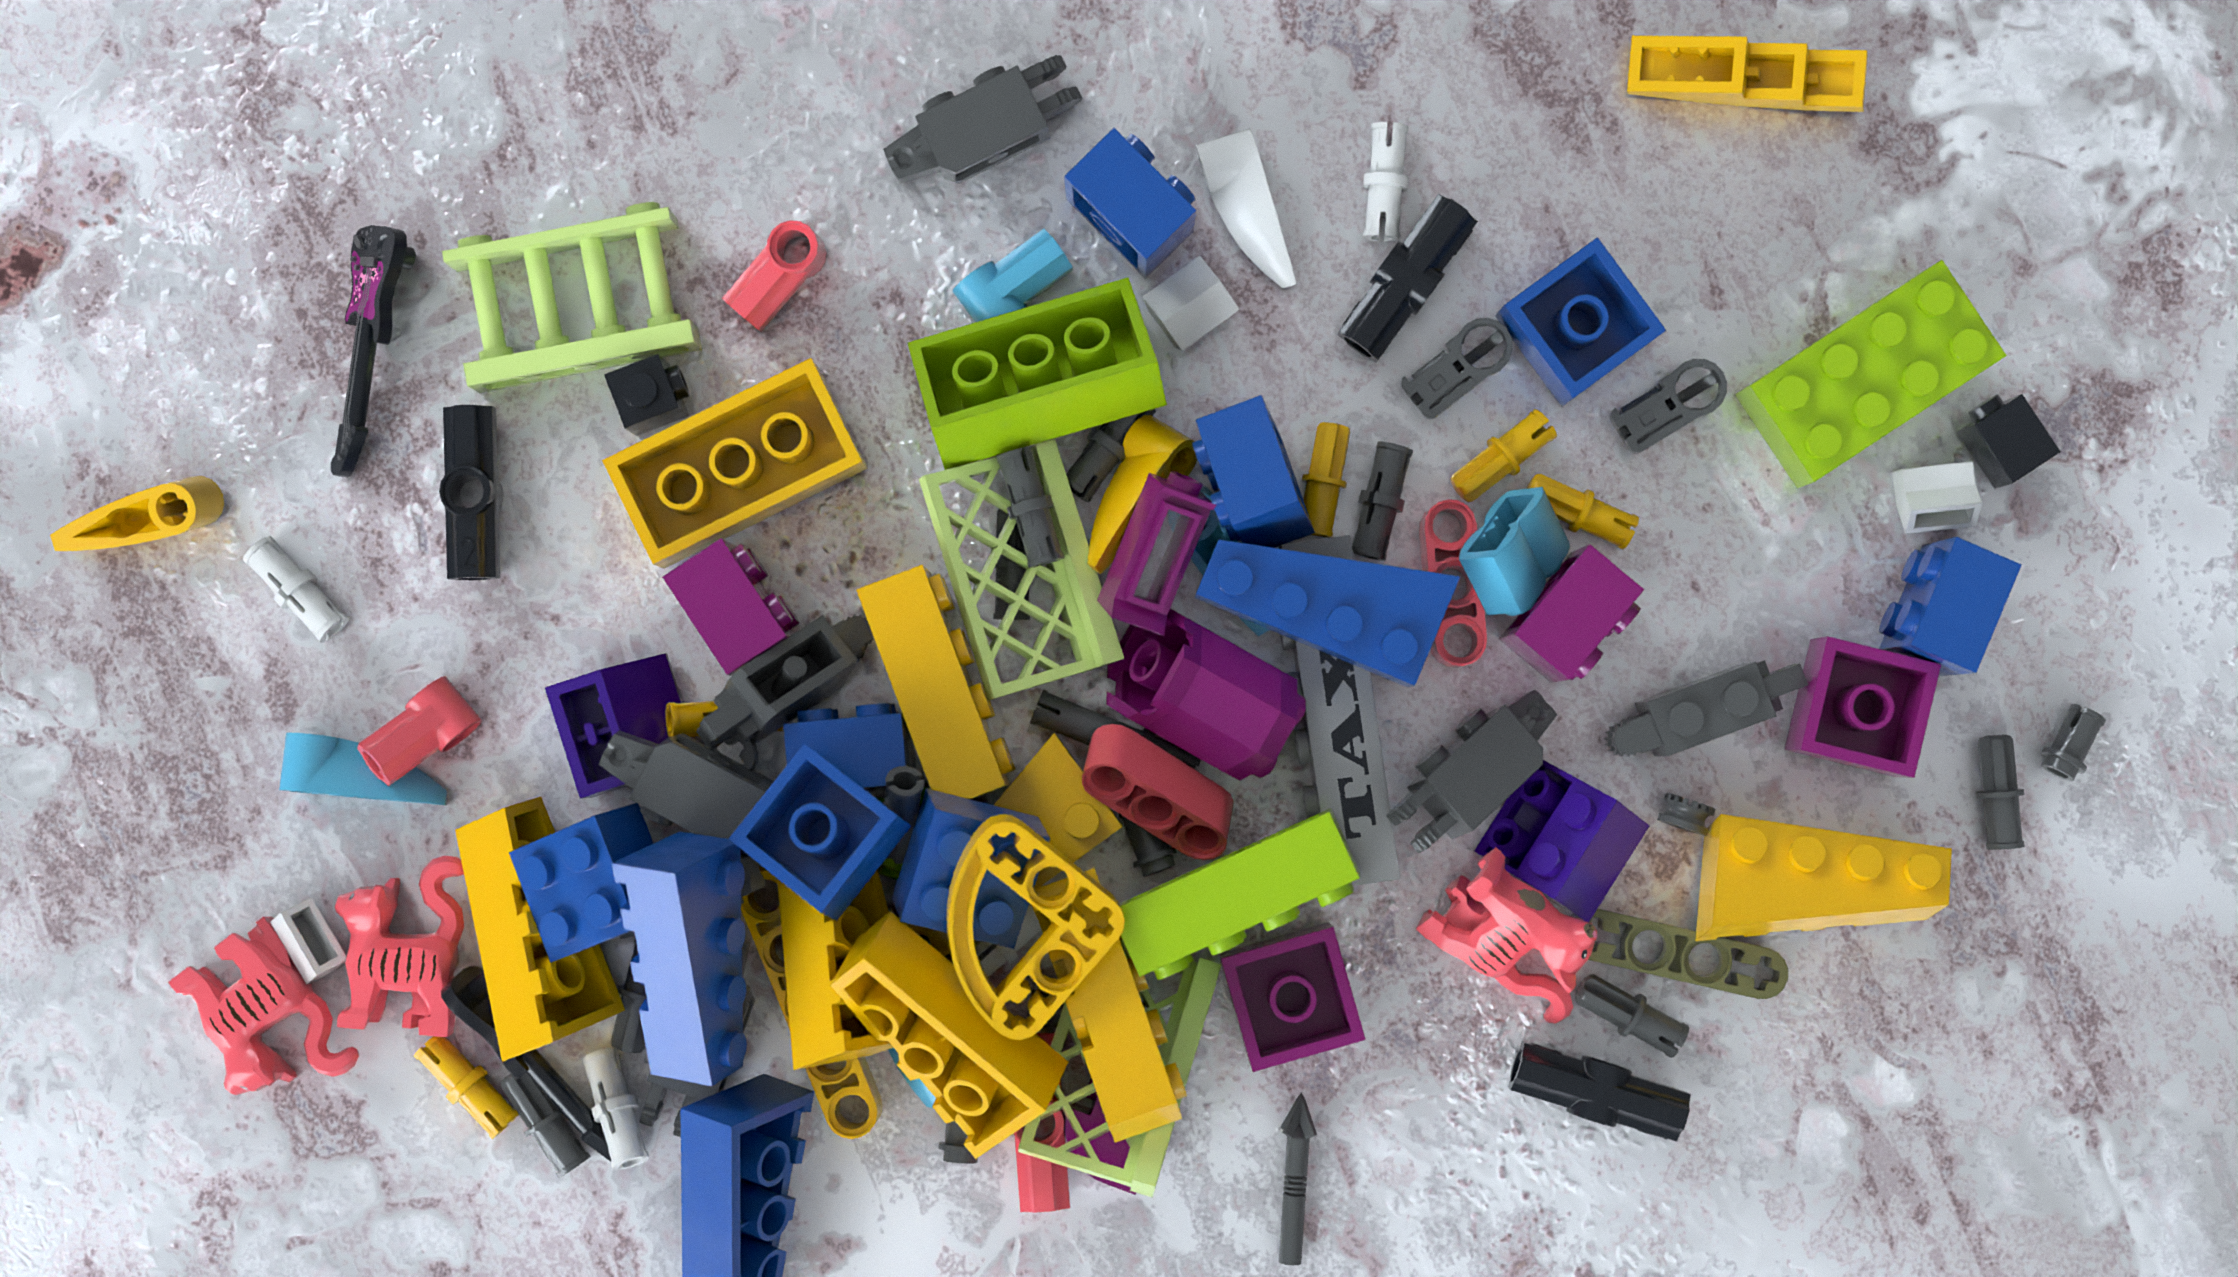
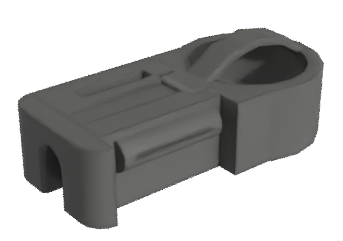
(1451, 374)
(1663, 411)

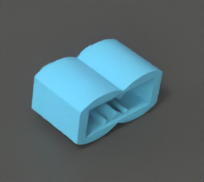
(1514, 552)

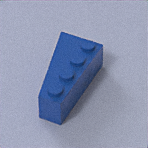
(1341, 606)
(689, 953)
(738, 1177)

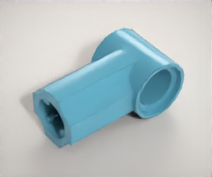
(1014, 279)

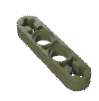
(1675, 956)

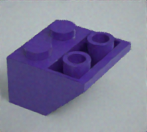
(608, 700)
(1564, 839)

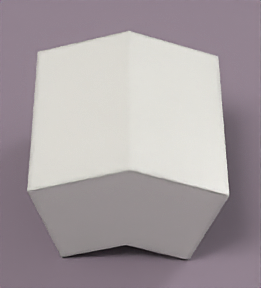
(1190, 303)
(1937, 497)
(297, 947)

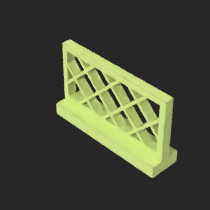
(1072, 579)
(1148, 1148)

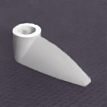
(1245, 202)

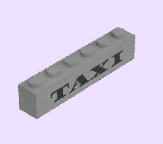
(1343, 744)

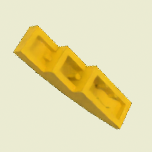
(1746, 73)

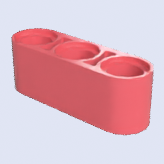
(1442, 555)
(1157, 792)

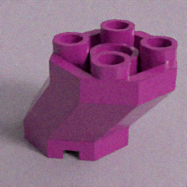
(1206, 696)

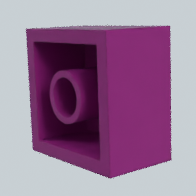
(730, 604)
(1573, 615)
(1863, 707)
(1291, 996)

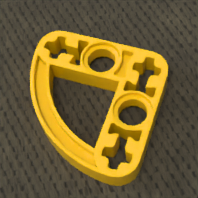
(1064, 933)

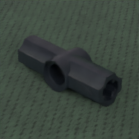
(1407, 277)
(469, 455)
(1599, 1091)

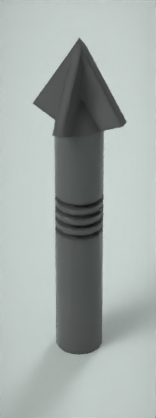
(1298, 1129)

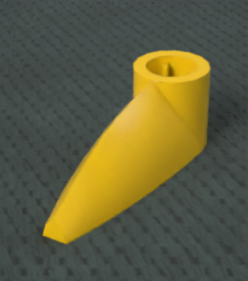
(1148, 448)
(145, 516)

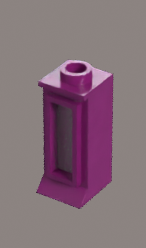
(1155, 551)

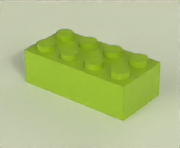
(1037, 373)
(1870, 375)
(1236, 892)

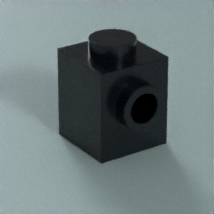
(648, 394)
(2007, 439)

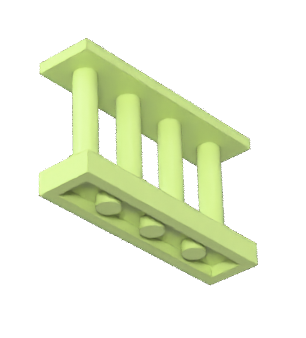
(554, 353)

